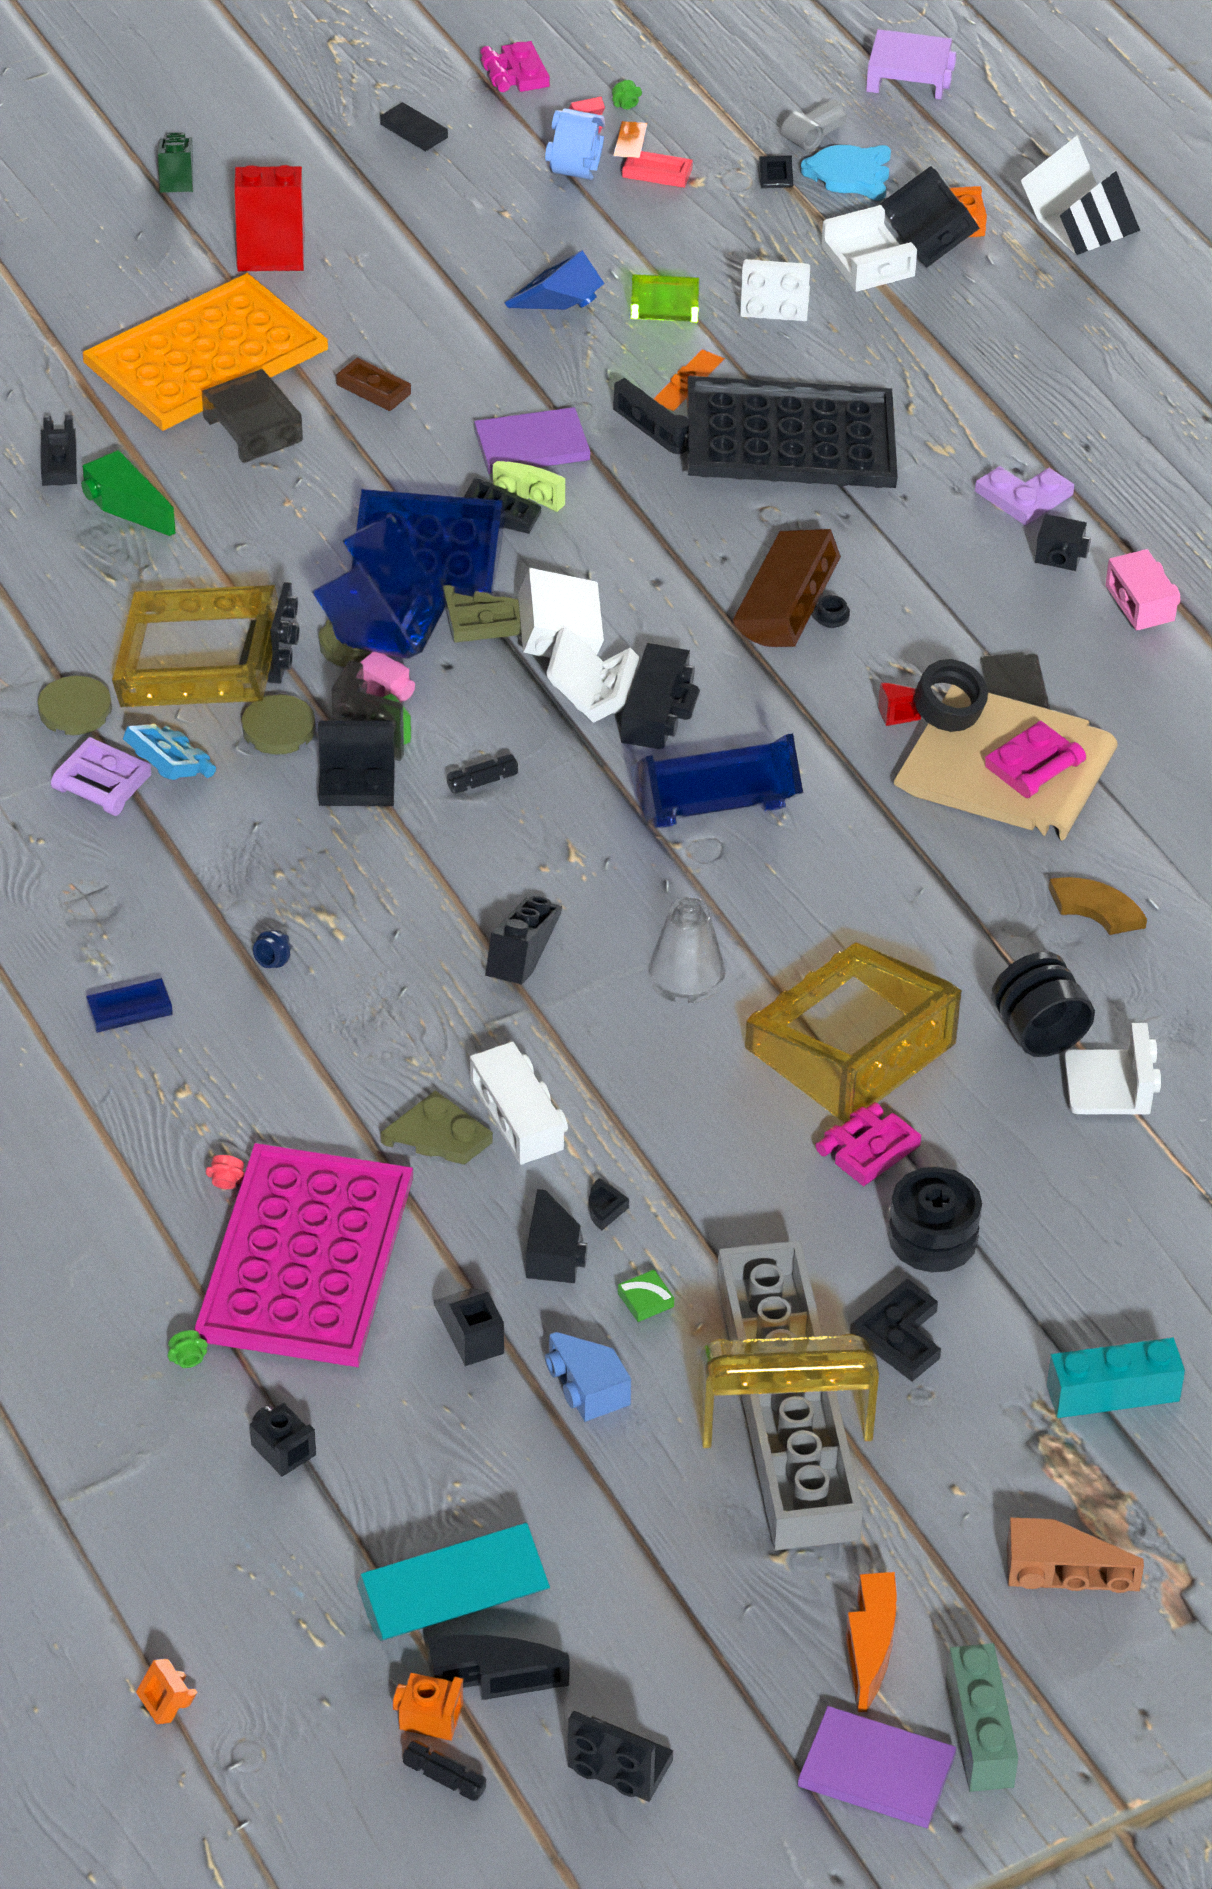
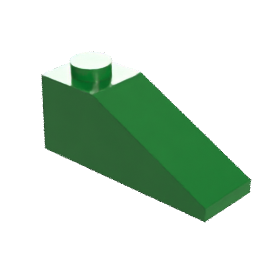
(126, 493)

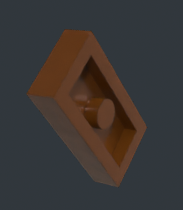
(373, 384)

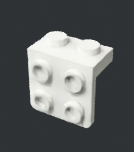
(586, 680)
(1114, 1078)

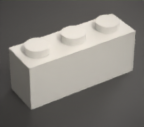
(518, 1102)

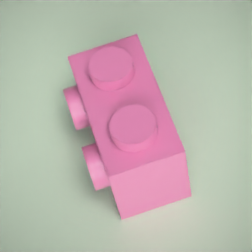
(1142, 589)

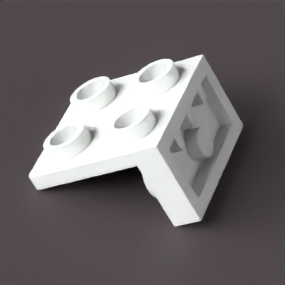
(775, 290)

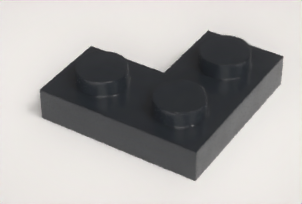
(893, 1331)

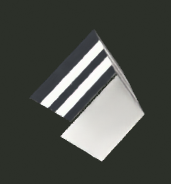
(1073, 203)

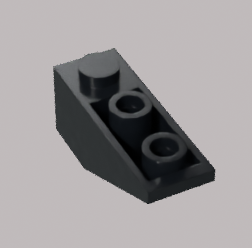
(521, 939)

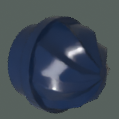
(272, 949)

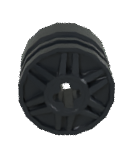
(1043, 1004)

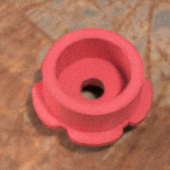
(225, 1171)

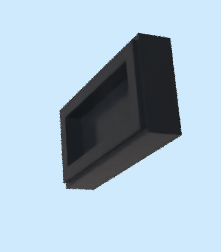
(414, 126)

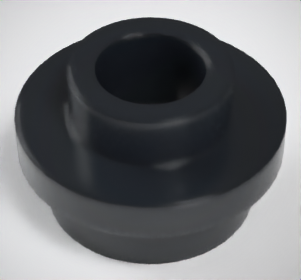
(832, 611)

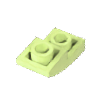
(530, 483)

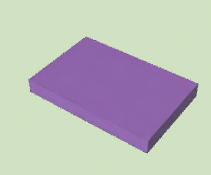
(533, 439)
(877, 1767)

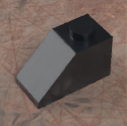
(554, 1242)

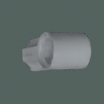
(809, 129)

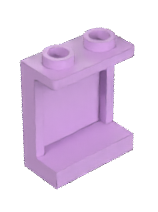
(911, 59)

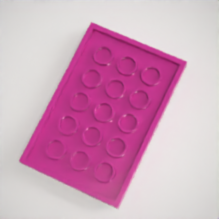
(305, 1255)

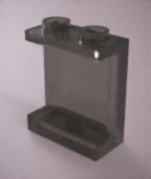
(253, 414)

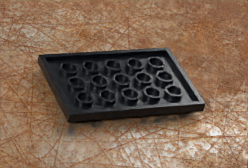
(791, 432)

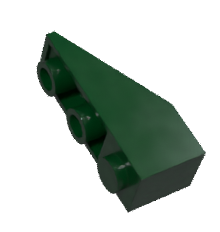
(175, 163)

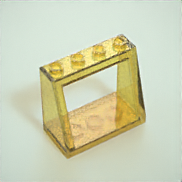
(857, 1080)

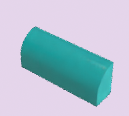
(452, 1582)

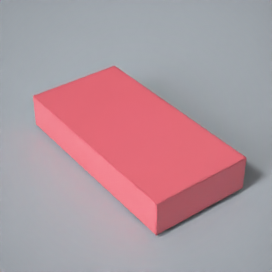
(658, 169)

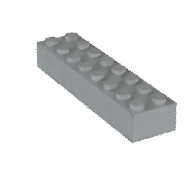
(793, 1435)

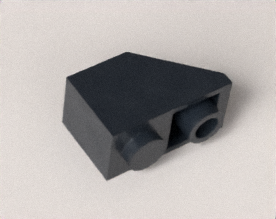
(472, 1324)

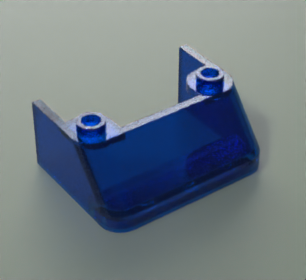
(388, 599)
(717, 781)

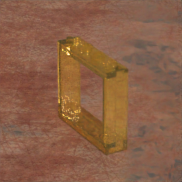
(202, 683)

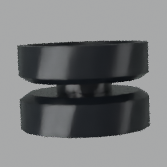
(935, 1219)

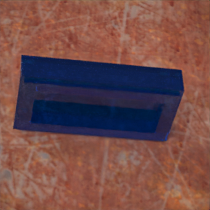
(129, 1005)

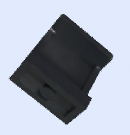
(929, 216)

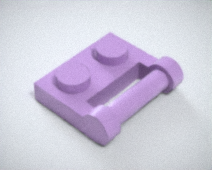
(104, 766)

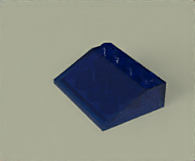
(451, 535)

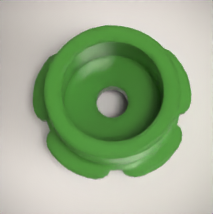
(626, 94)
(187, 1349)

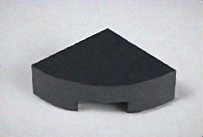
(606, 1203)

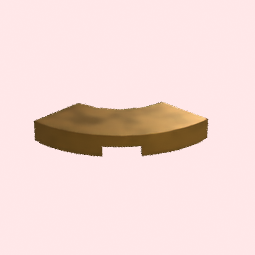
(1099, 902)

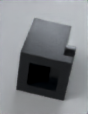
(282, 1438)

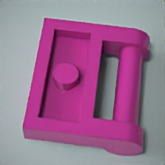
(1030, 751)

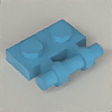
(168, 751)

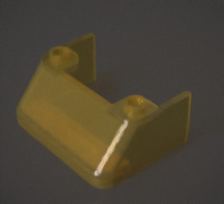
(787, 1367)

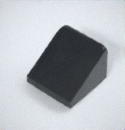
(775, 171)

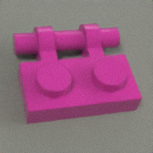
(523, 67)
(874, 1151)

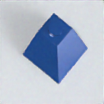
(560, 286)

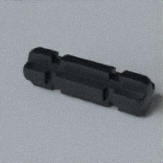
(482, 773)
(444, 1770)

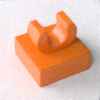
(164, 1691)

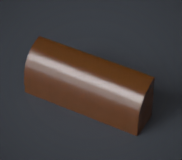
(787, 587)

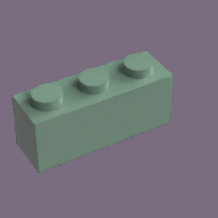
(982, 1717)

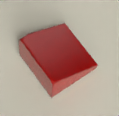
(897, 704)

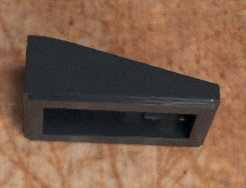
(484, 490)

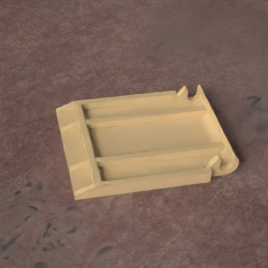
(953, 773)

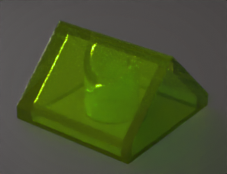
(665, 298)

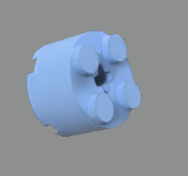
(575, 143)

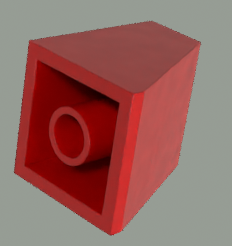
(269, 218)

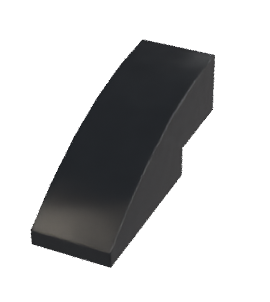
(498, 1664)

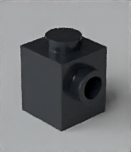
(1062, 542)

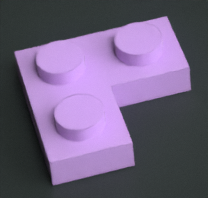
(1022, 499)

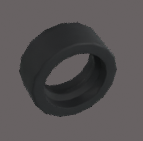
(957, 674)

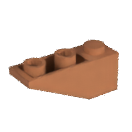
(1060, 1556)

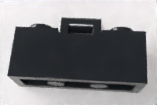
(651, 706)

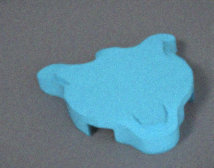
(850, 169)

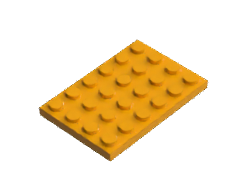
(201, 345)

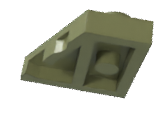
(481, 615)
(439, 1130)

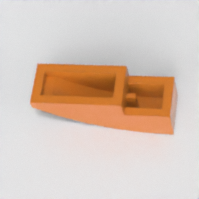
(871, 1635)

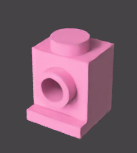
(387, 677)

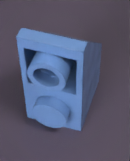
(589, 1374)

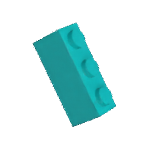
(1115, 1377)

